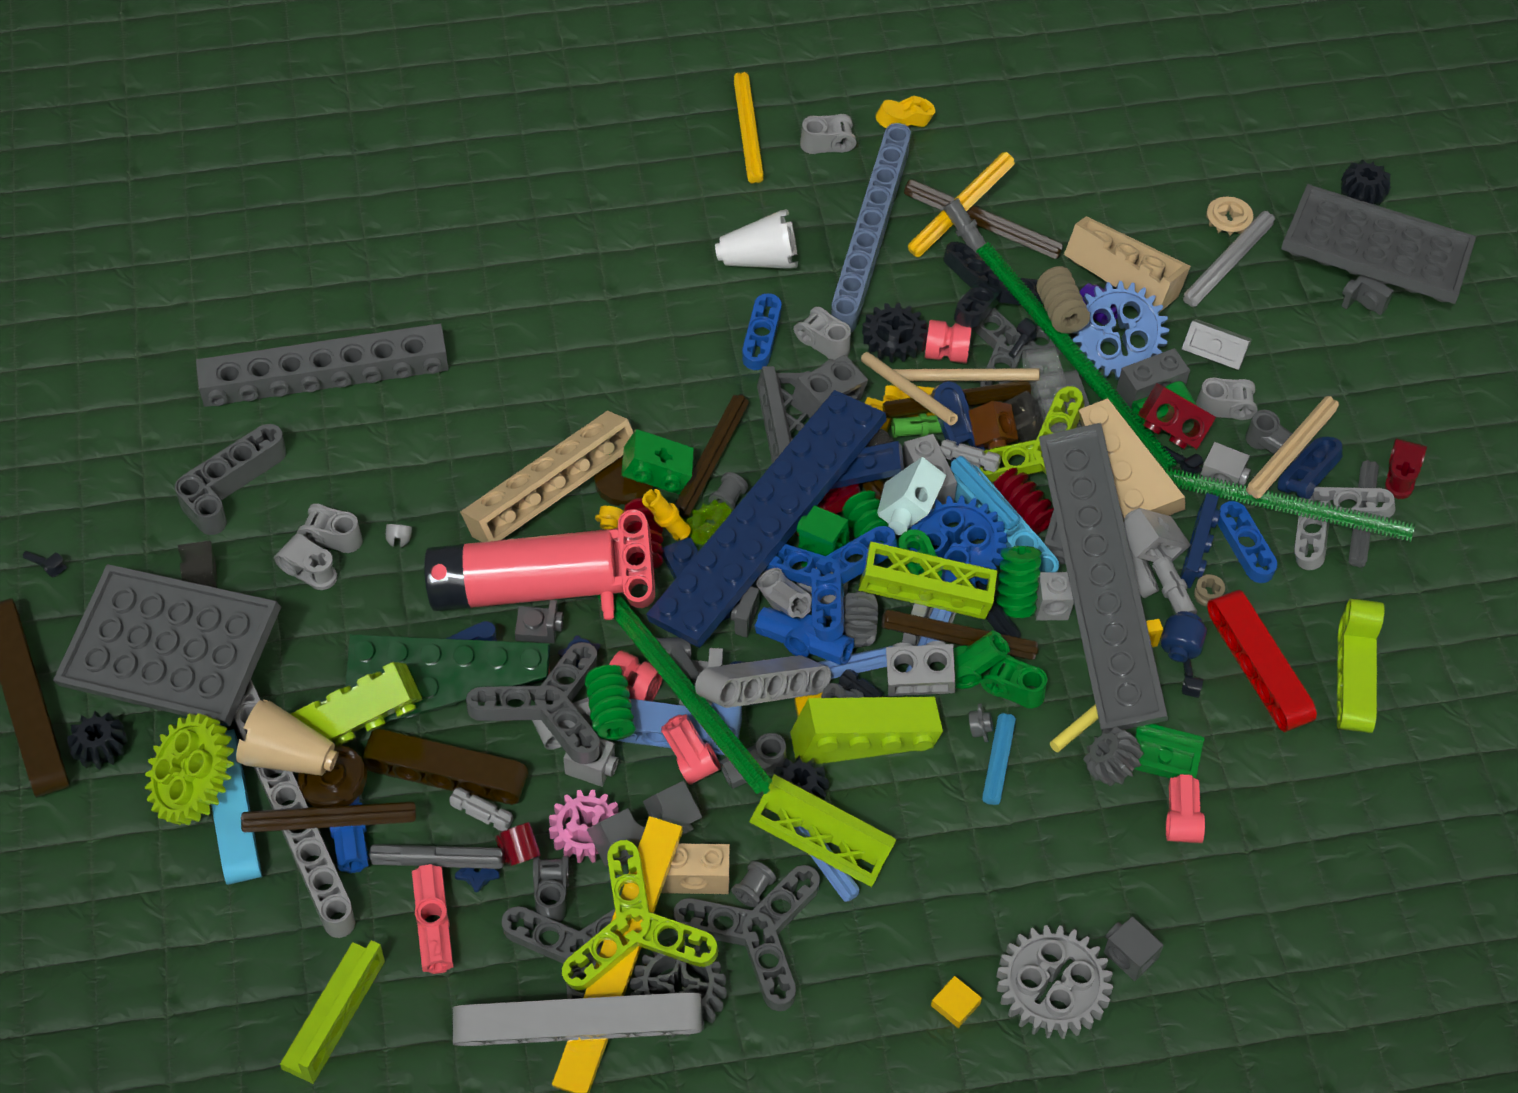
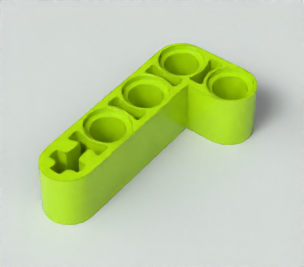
(1358, 665)

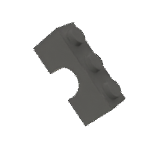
(670, 805)

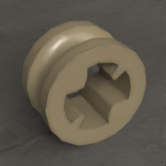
(1211, 581)

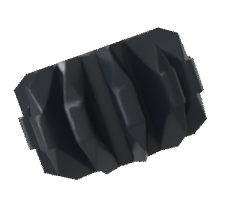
(1366, 182)
(97, 740)
(805, 774)

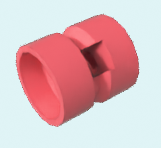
(947, 341)
(642, 676)

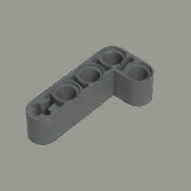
(235, 468)

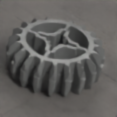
(711, 990)

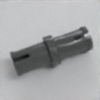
(965, 226)

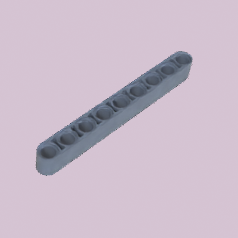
(871, 225)

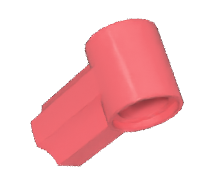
(693, 756)
(1184, 818)

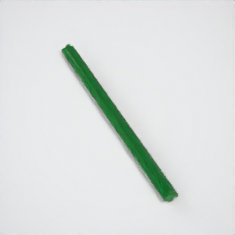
(1070, 351)
(1300, 507)
(686, 692)

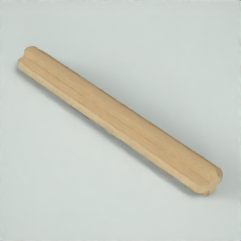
(1292, 447)

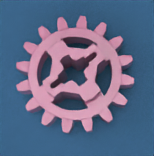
(583, 810)

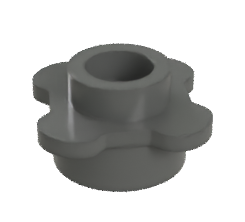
(980, 723)

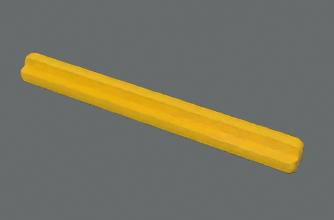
(748, 128)
(967, 197)

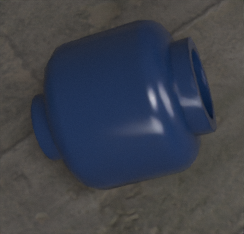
(1183, 636)

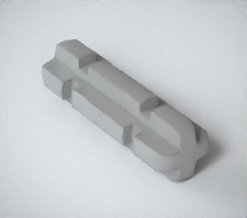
(974, 455)
(481, 809)

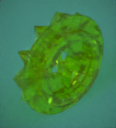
(702, 531)

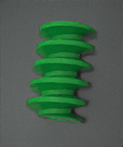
(862, 513)
(1019, 580)
(609, 702)

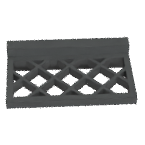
(774, 409)

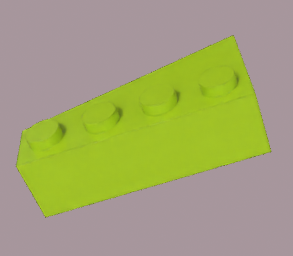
(363, 705)
(864, 727)

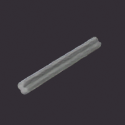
(1228, 259)

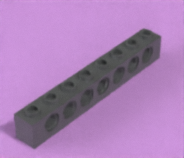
(321, 365)

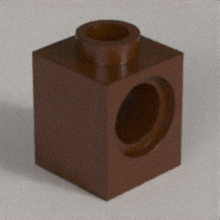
(993, 425)

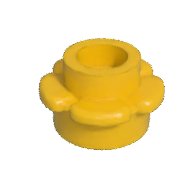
(608, 517)

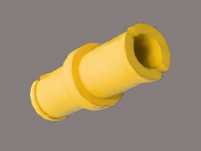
(666, 514)

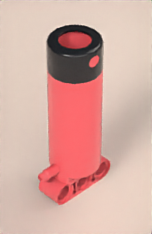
(543, 569)

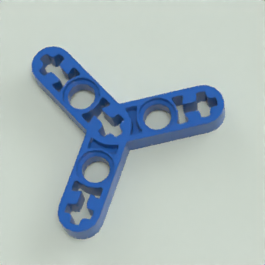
(831, 583)

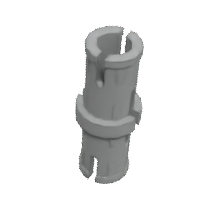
(1173, 586)

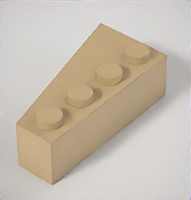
(1124, 259)
(1135, 471)

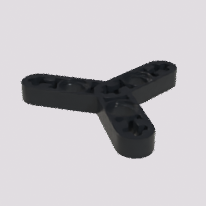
(985, 286)

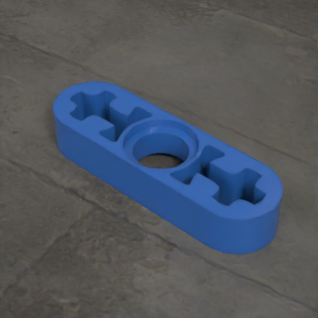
(764, 342)
(1247, 555)

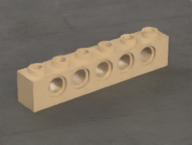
(548, 478)

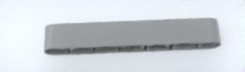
(577, 1018)

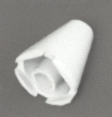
(760, 244)

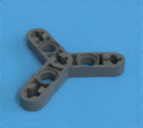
(998, 342)
(552, 714)
(768, 920)
(563, 948)

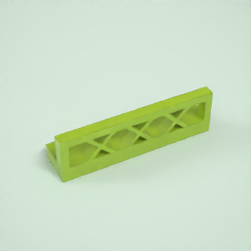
(924, 590)
(824, 825)
(333, 1011)

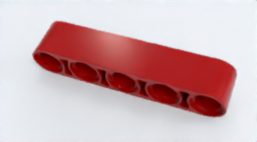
(1261, 661)

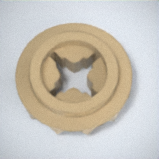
(1237, 208)

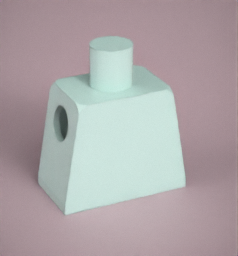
(910, 495)

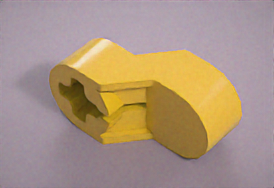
(909, 112)

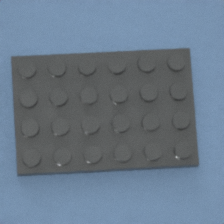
(1379, 244)
(167, 644)

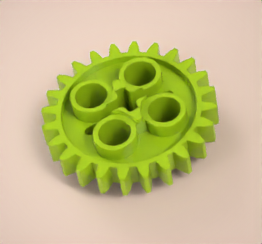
(189, 769)

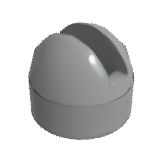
(398, 532)

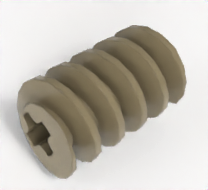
(1062, 300)

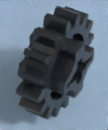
(894, 332)

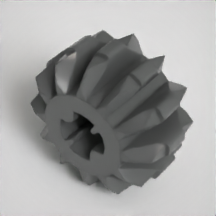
(860, 618)
(1113, 756)

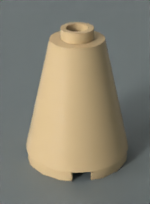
(284, 743)

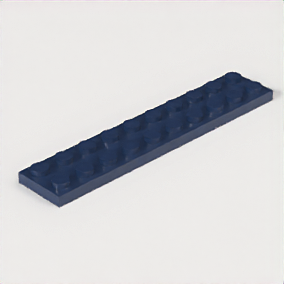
(766, 518)

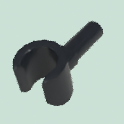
(1028, 332)
(1188, 464)
(52, 565)
(1191, 685)

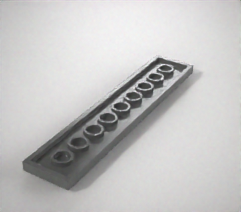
(1102, 579)

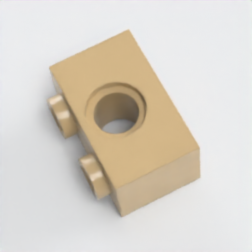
(699, 870)

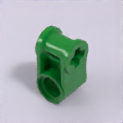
(1013, 682)

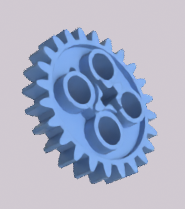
(1146, 325)

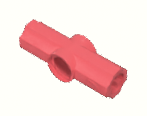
(433, 936)

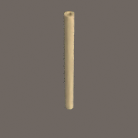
(1007, 374)
(909, 388)

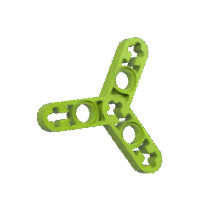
(1031, 449)
(651, 927)

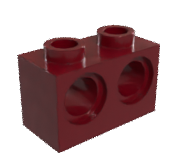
(1178, 412)

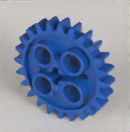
(983, 527)

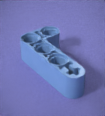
(651, 716)

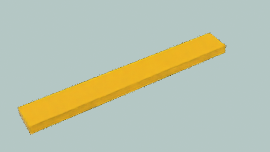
(656, 851)

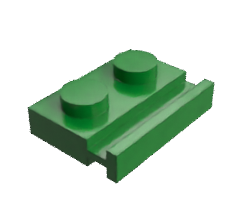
(1168, 751)

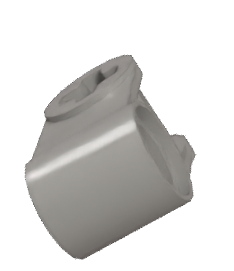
(825, 133)
(824, 333)
(1226, 398)
(332, 529)
(307, 562)

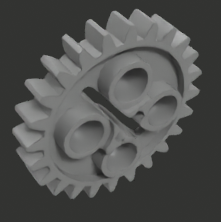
(1081, 1000)

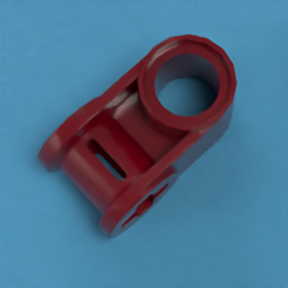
(1404, 467)
(518, 844)

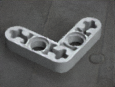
(1337, 494)

